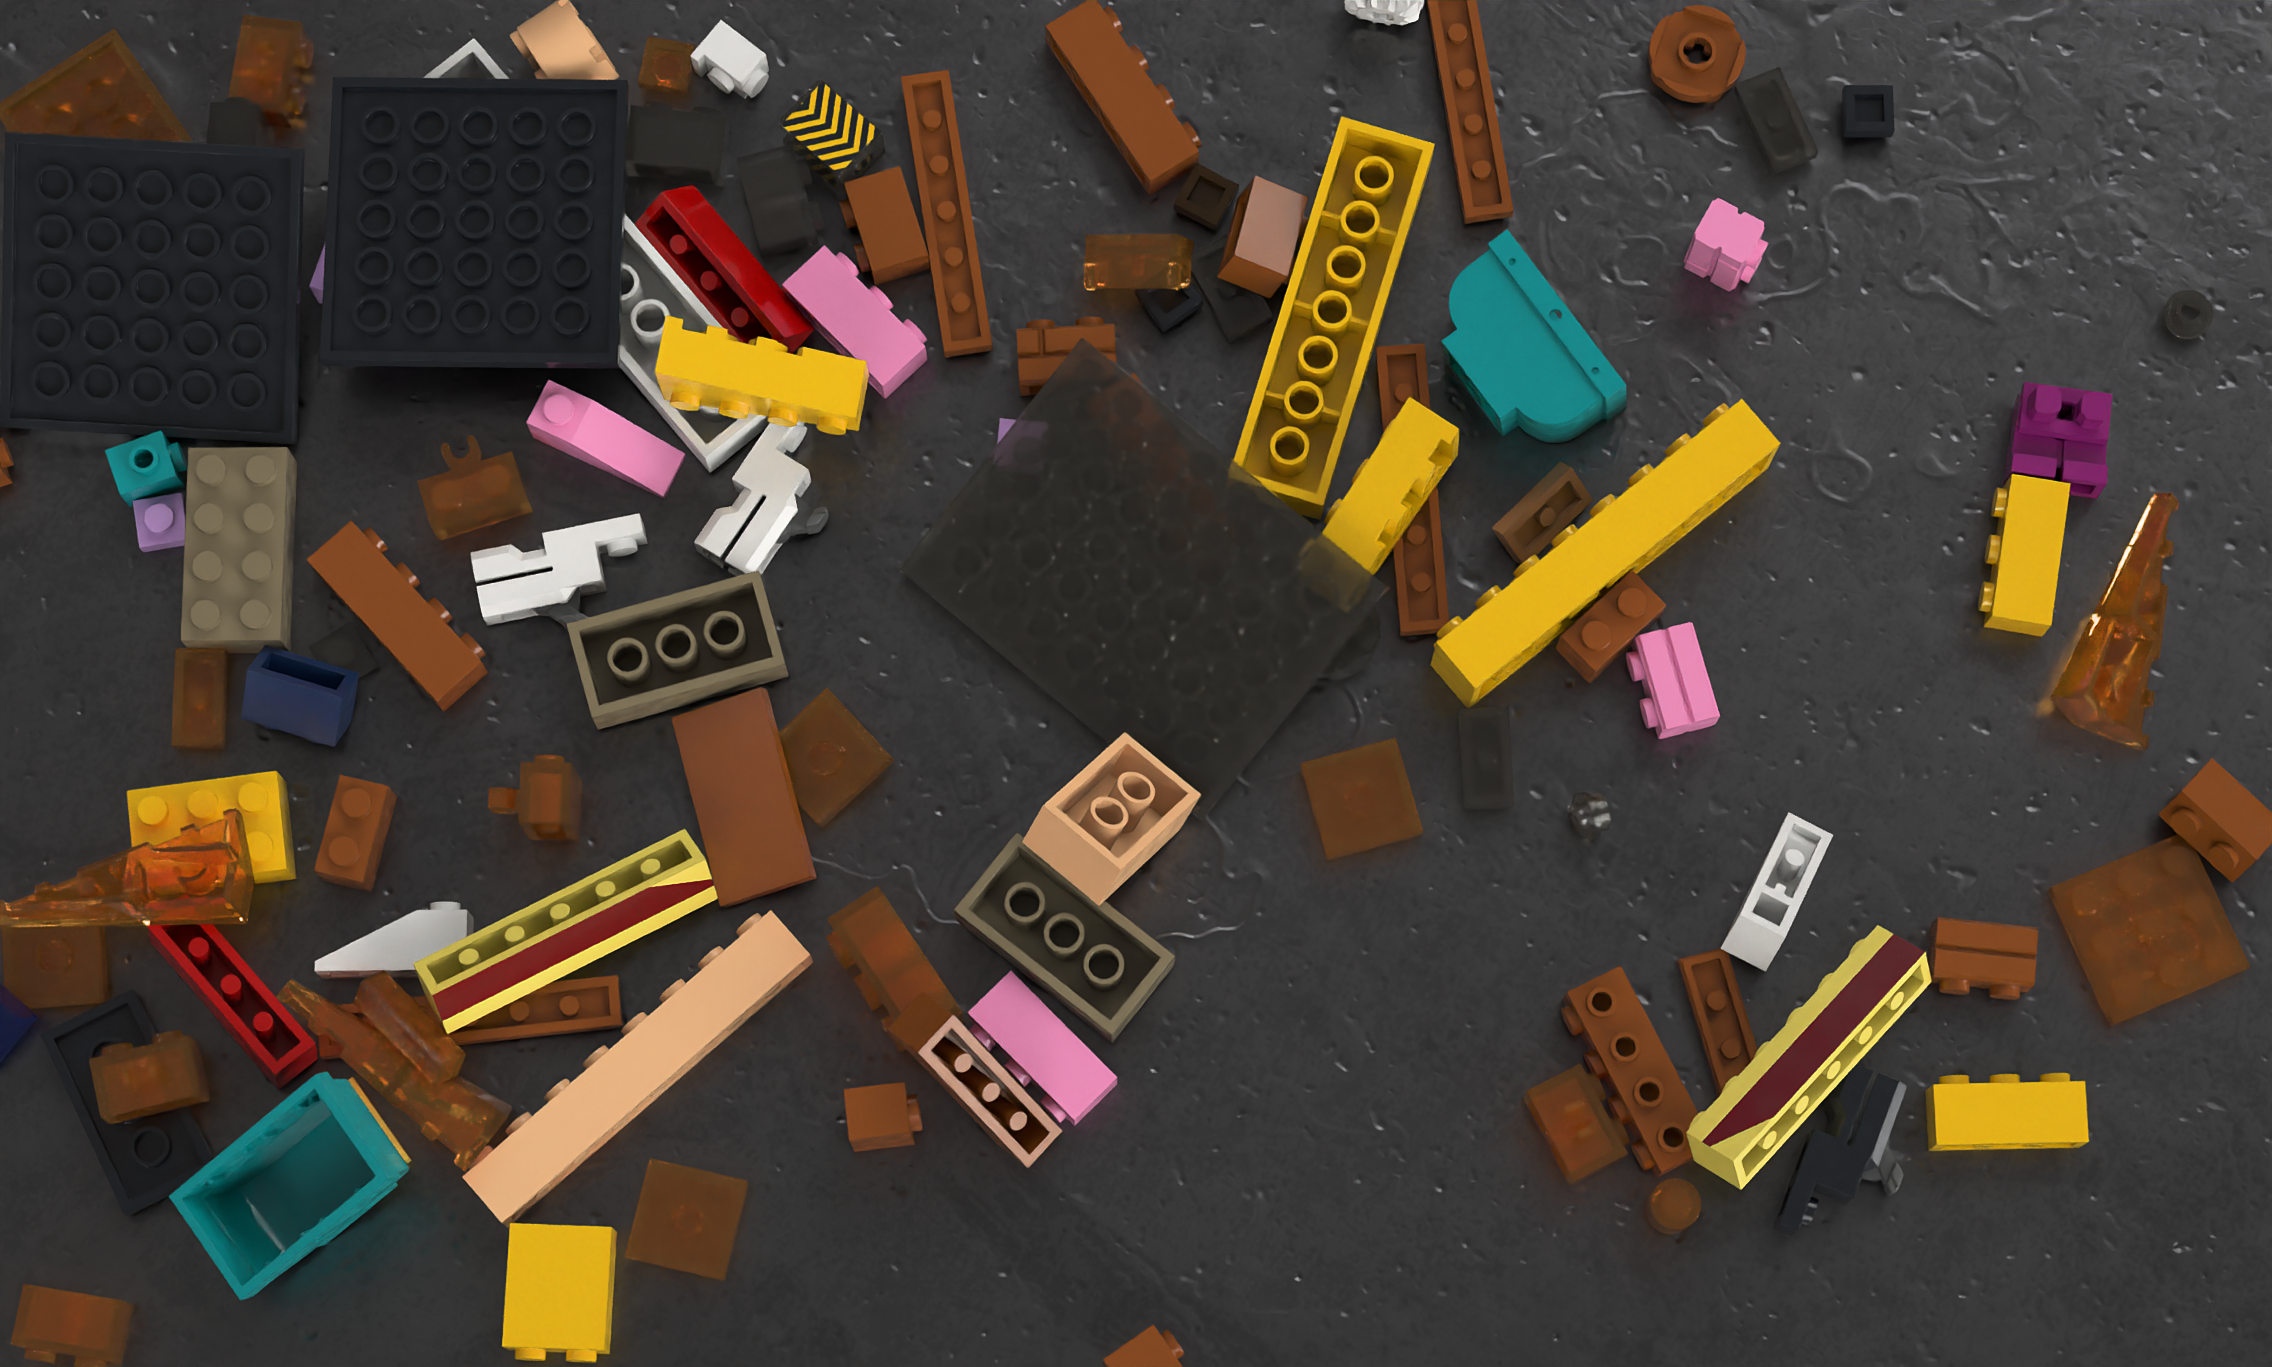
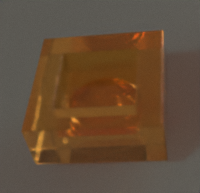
(666, 66)

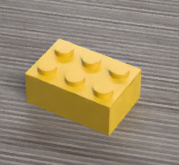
(260, 797)

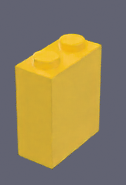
(559, 1291)

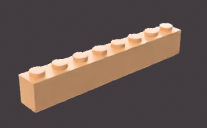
(637, 1068)

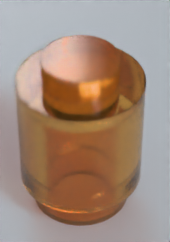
(1673, 1206)

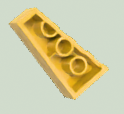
(760, 379)
(1393, 484)

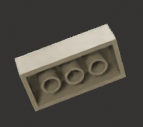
(239, 548)
(677, 650)
(1063, 939)

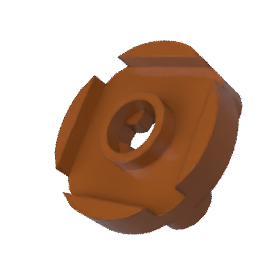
(1700, 81)

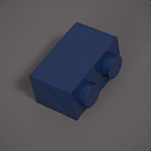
(299, 695)

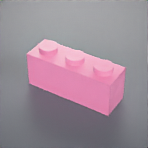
(856, 319)
(1040, 1050)

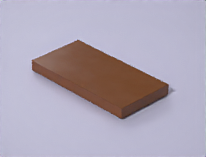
(743, 797)

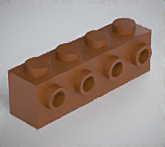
(1635, 1068)

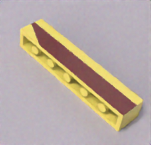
(565, 931)
(1808, 1056)

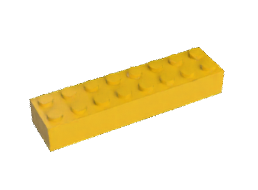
(1333, 312)
(1591, 560)

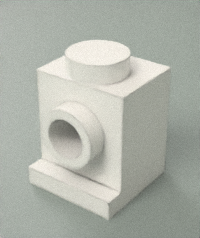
(731, 62)

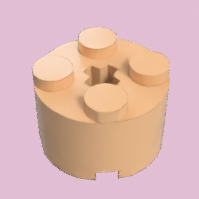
(562, 45)

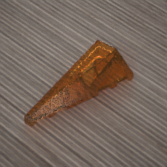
(2111, 664)
(183, 881)
(452, 1112)

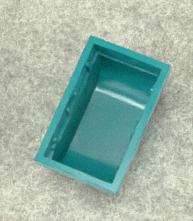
(1520, 356)
(290, 1183)

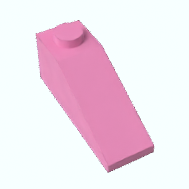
(603, 439)

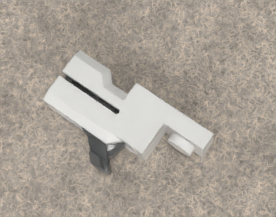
(767, 507)
(552, 578)

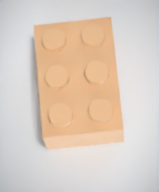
(1111, 818)

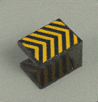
(832, 135)

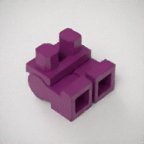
(2060, 437)

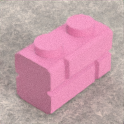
(1726, 246)
(1673, 681)

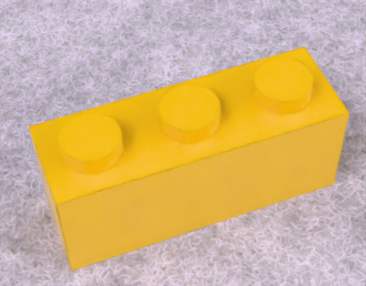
(2024, 554)
(2006, 1113)

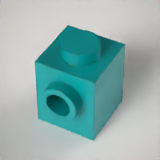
(147, 467)

